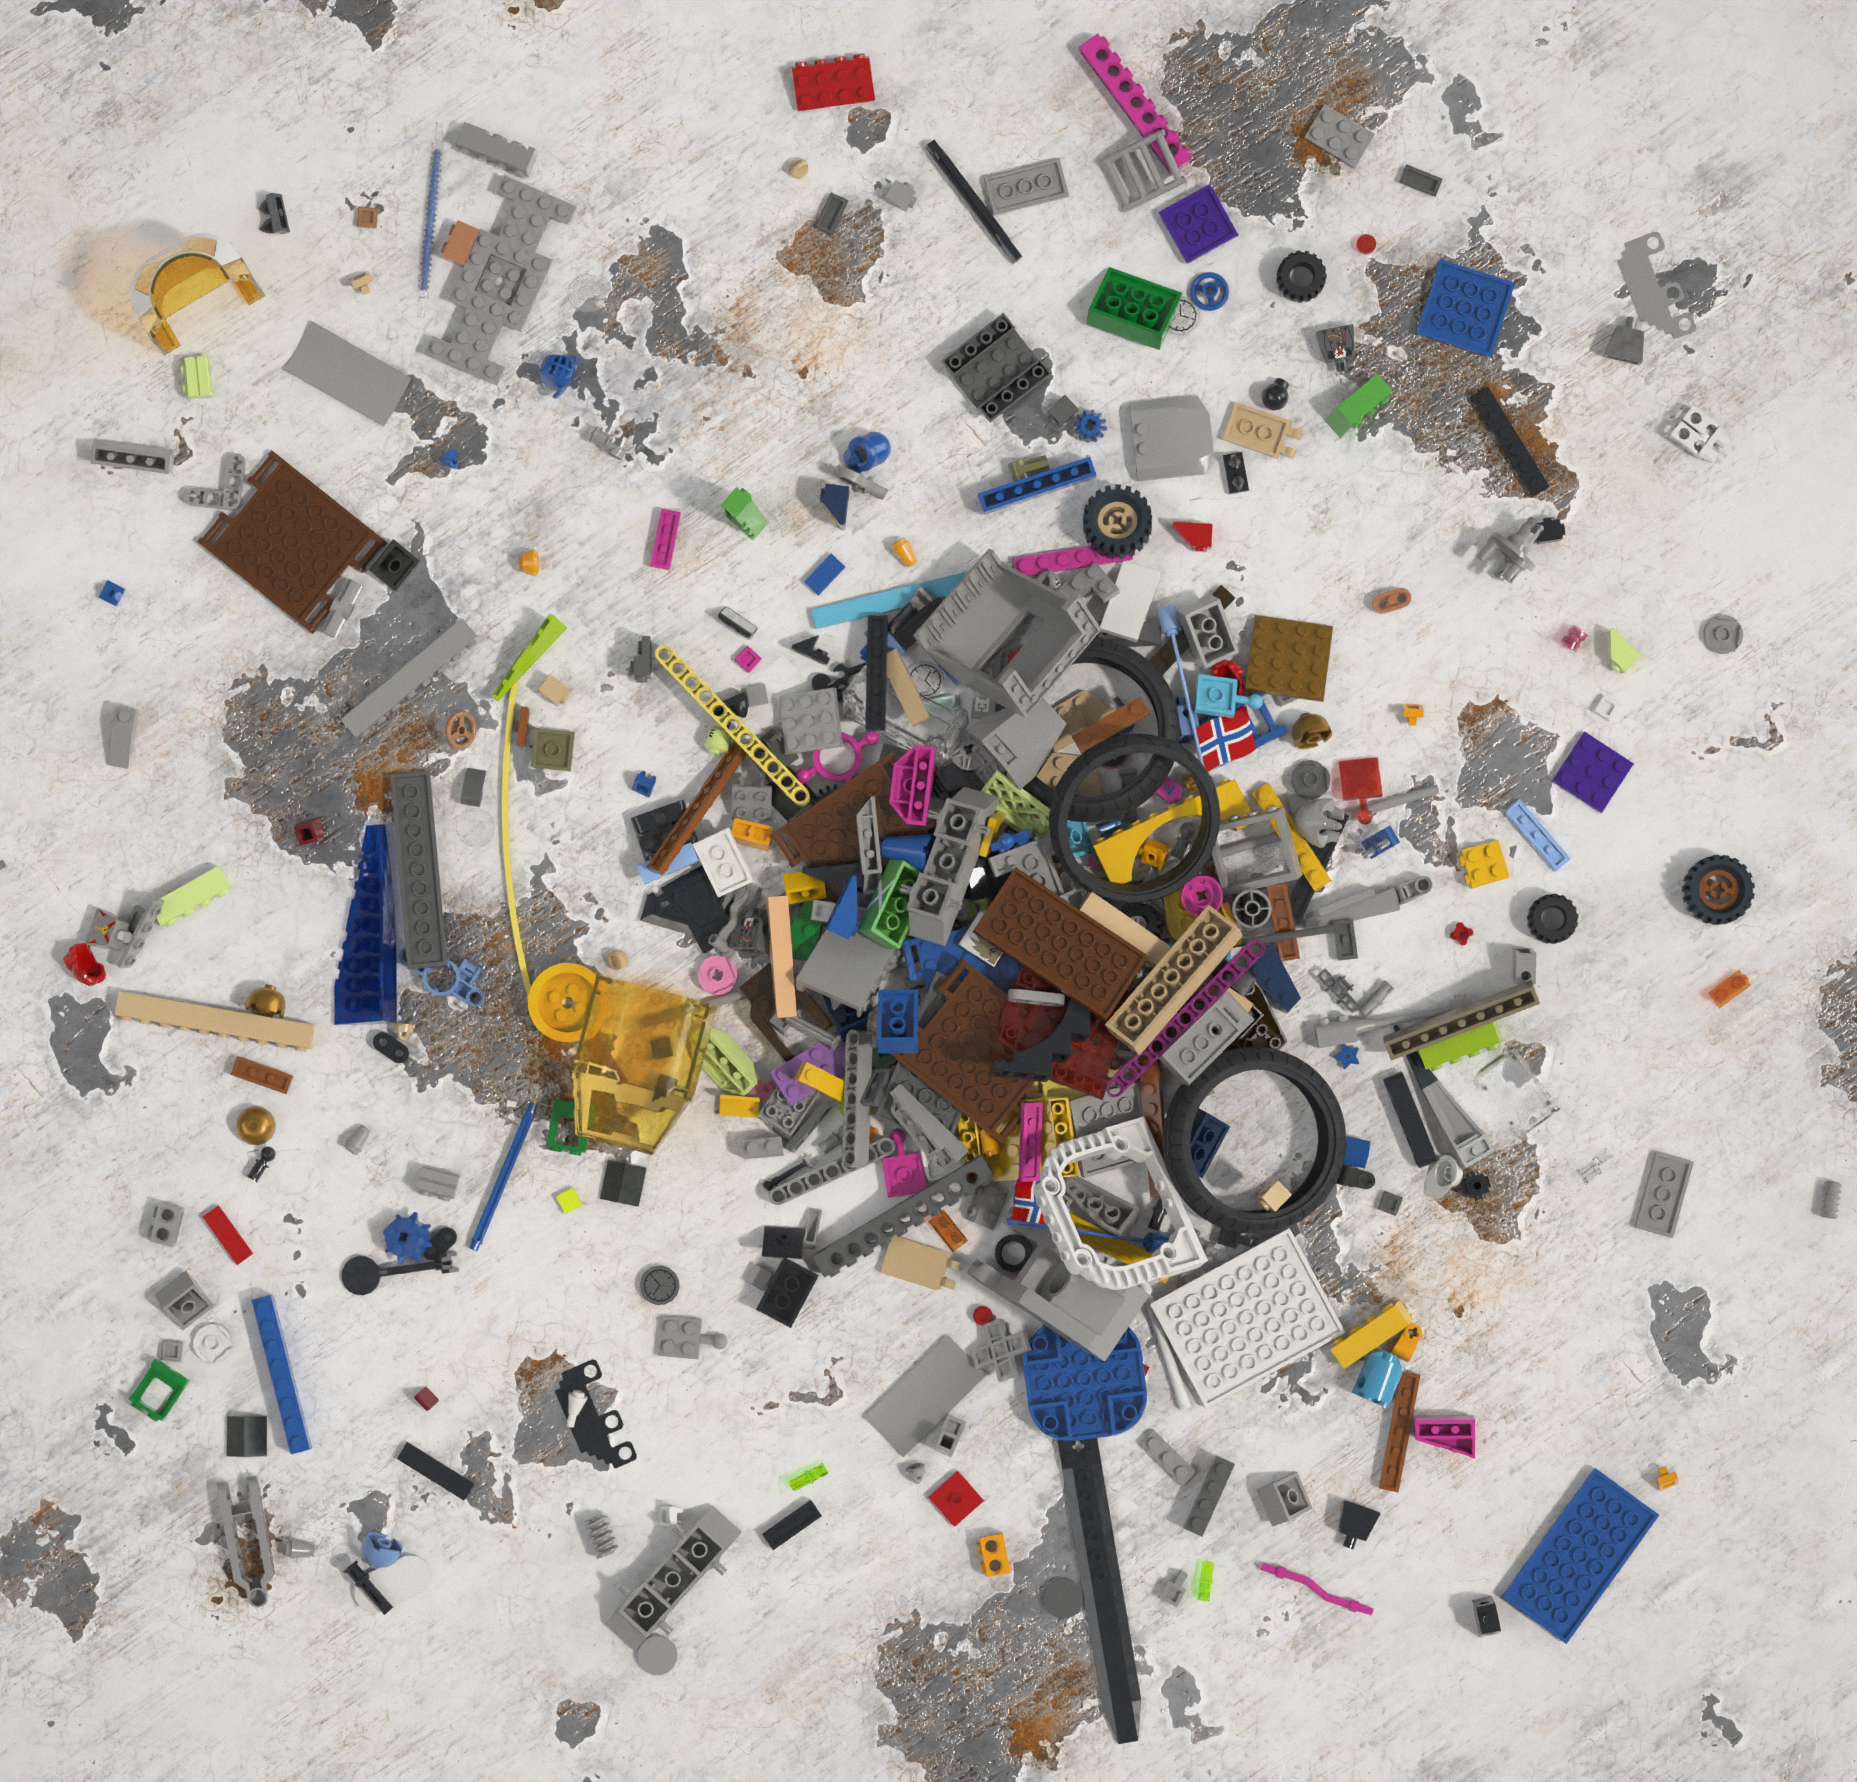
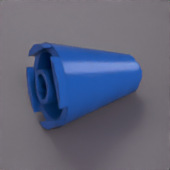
(910, 848)

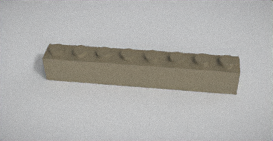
(1461, 1020)

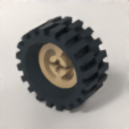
(1126, 507)

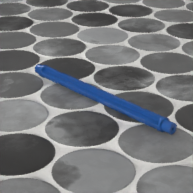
(503, 1176)

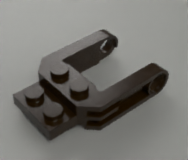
(761, 995)

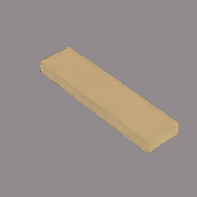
(906, 689)

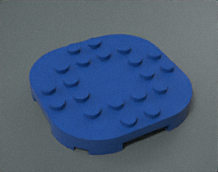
(1079, 1394)

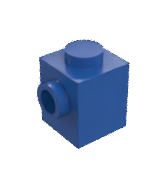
(1356, 1152)

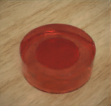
(1366, 244)

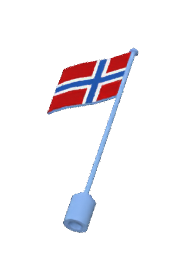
(1220, 738)

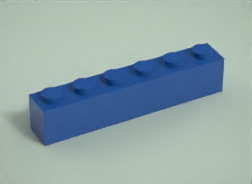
(1036, 485)

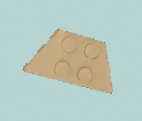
(1078, 714)
(1058, 764)

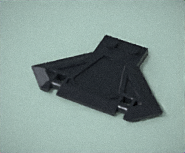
(691, 907)

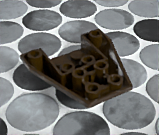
(1264, 1029)

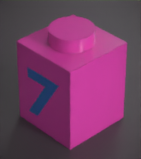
(1169, 791)

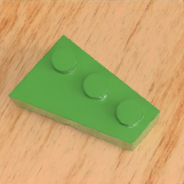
(1358, 405)

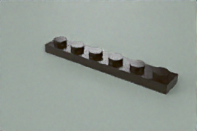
(1166, 656)

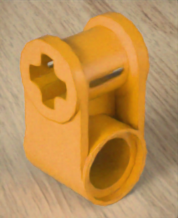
(1405, 1345)

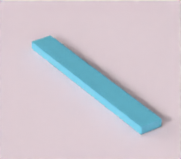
(881, 602)

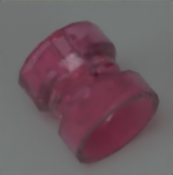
(1574, 638)

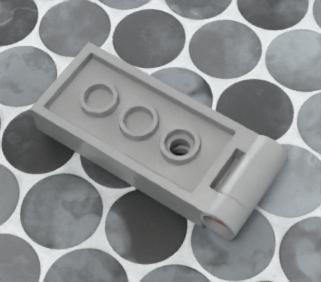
(1198, 1044)

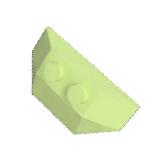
(728, 1064)

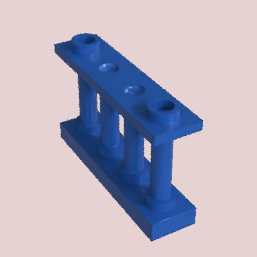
(1274, 730)

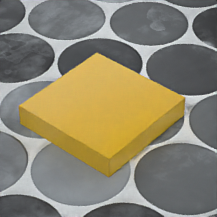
(995, 824)

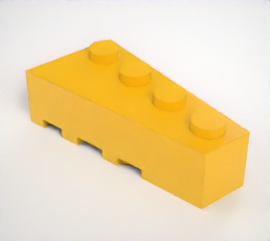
(1371, 1334)

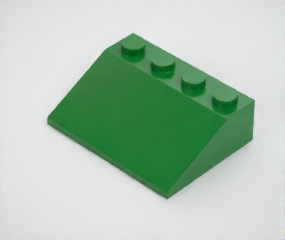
(1133, 308)

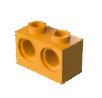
(998, 1554)

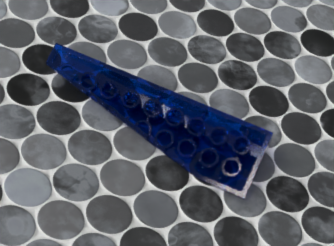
(368, 967)

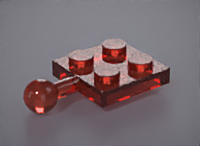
(1361, 781)

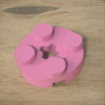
(727, 980)

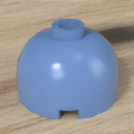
(380, 1551)

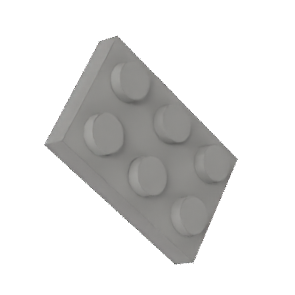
(1339, 136)

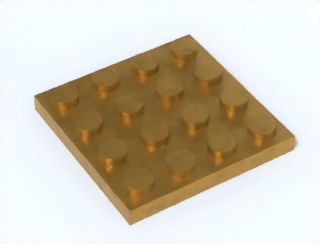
(1289, 658)

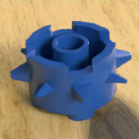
(407, 1238)

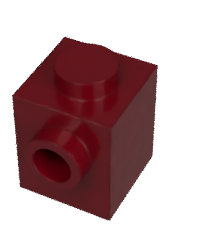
(309, 831)

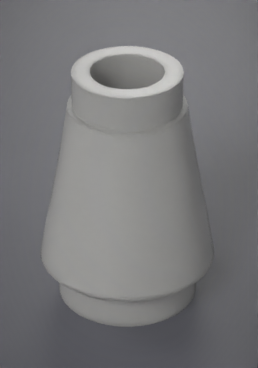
(357, 1140)
(298, 1549)

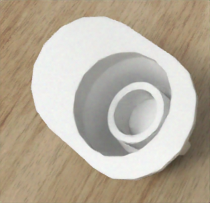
(1443, 1176)

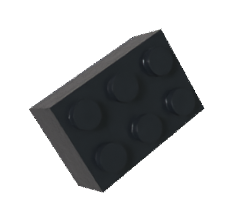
(787, 1292)

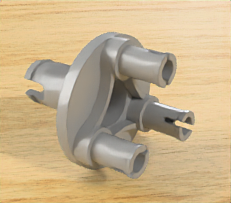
(1514, 548)

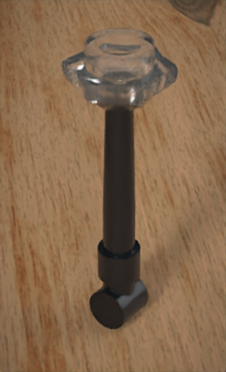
(807, 1161)

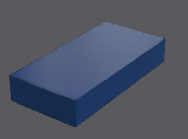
(824, 574)

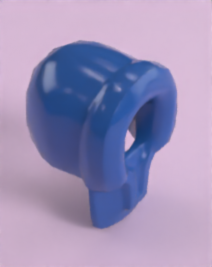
(876, 449)

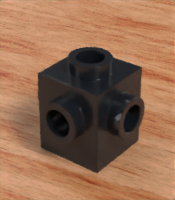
(1468, 1189)

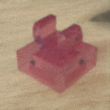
(763, 1089)

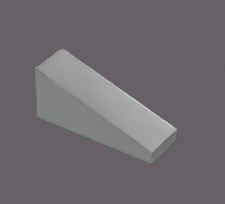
(812, 1228)

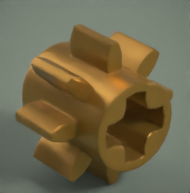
(1190, 783)

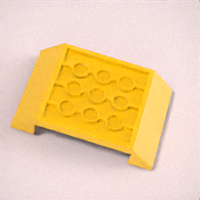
(1055, 1130)

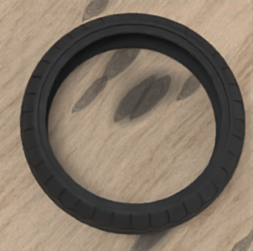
(1168, 723)
(1328, 1158)

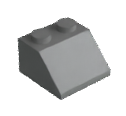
(184, 1300)
(1284, 1499)

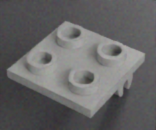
(751, 801)

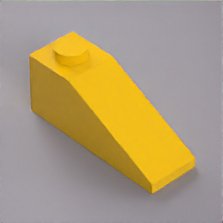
(820, 1081)

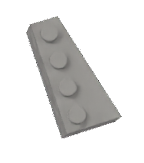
(496, 149)

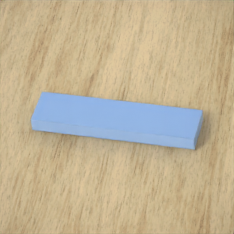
(1537, 835)

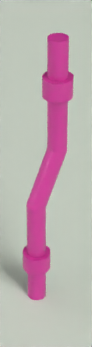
(1352, 1605)

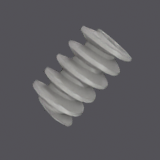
(601, 1536)

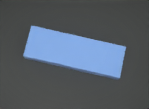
(685, 858)

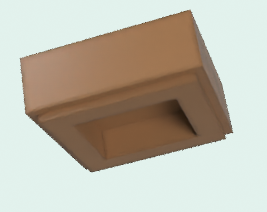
(367, 217)

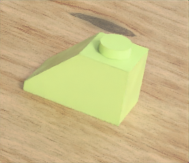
(1621, 652)

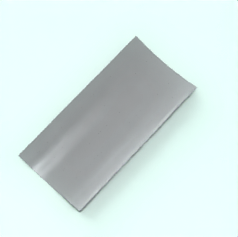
(348, 373)
(925, 1396)

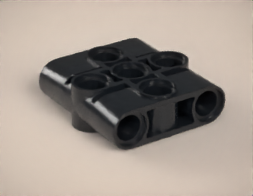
(646, 822)

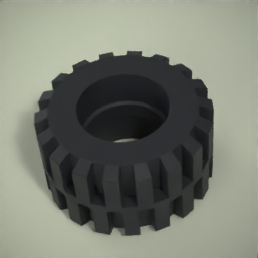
(1305, 260)
(1569, 914)

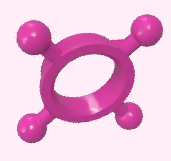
(803, 775)

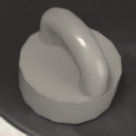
(916, 1470)

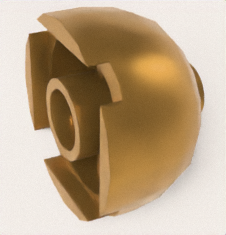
(1309, 730)
(266, 1001)
(255, 1125)

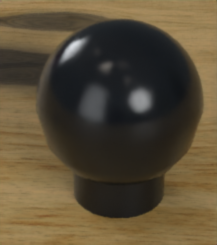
(1275, 395)

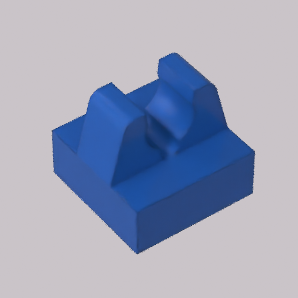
(112, 593)
(643, 784)

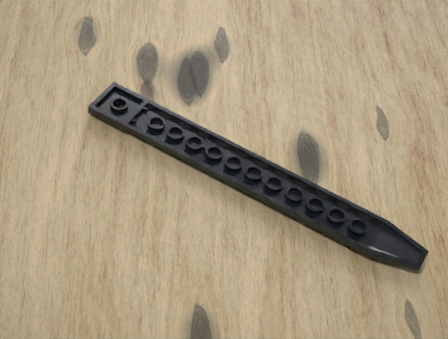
(1102, 1587)

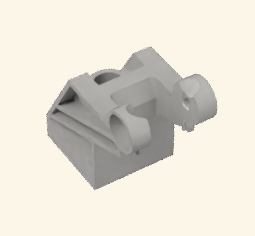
(1062, 1301)

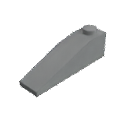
(1102, 1206)

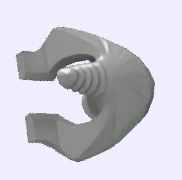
(1310, 820)

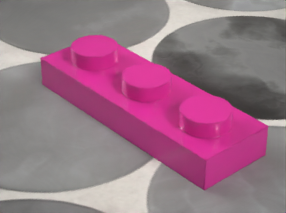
(665, 539)

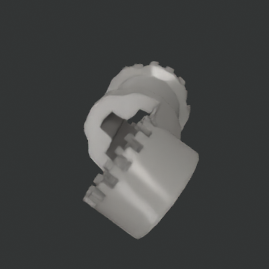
(604, 440)

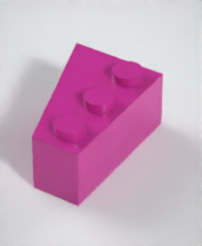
(1447, 1432)

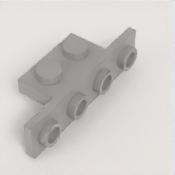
(141, 924)

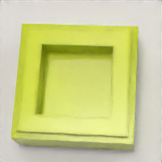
(569, 1200)

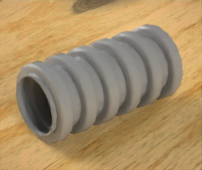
(1831, 1199)

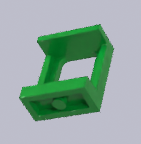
(563, 1109)
(168, 1376)

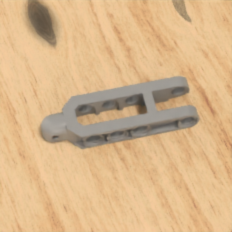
(257, 1586)

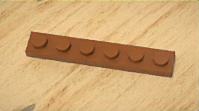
(1399, 1432)

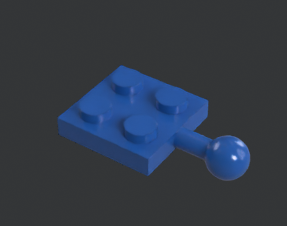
(1006, 841)

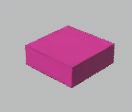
(748, 659)

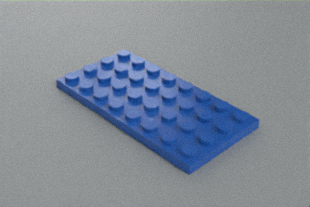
(1580, 1555)

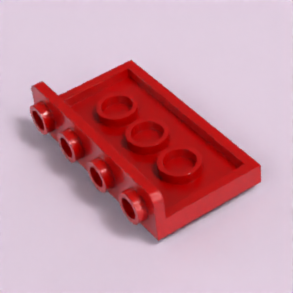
(833, 82)

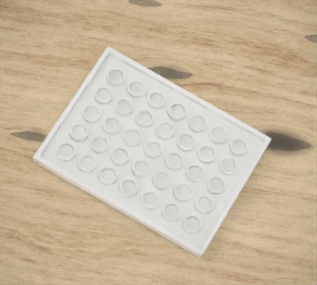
(1247, 1318)

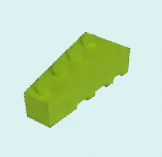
(1460, 1045)

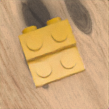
(1483, 864)

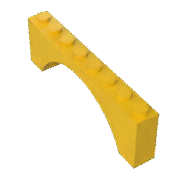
(1119, 852)

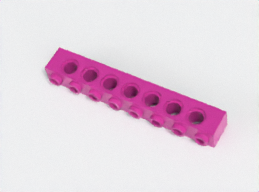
(1100, 44)

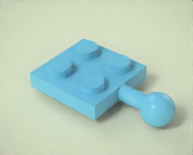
(1218, 696)

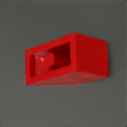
(1196, 535)

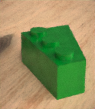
(804, 933)

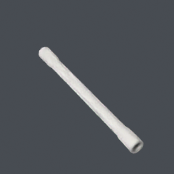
(1180, 1391)

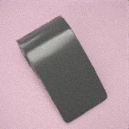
(473, 787)

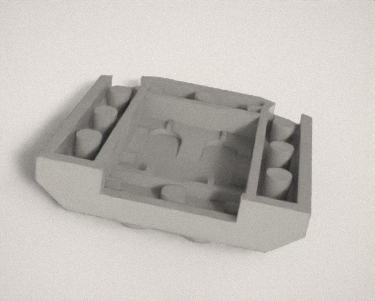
(1171, 438)

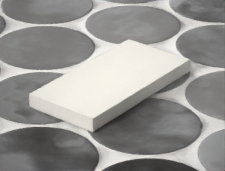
(1129, 608)

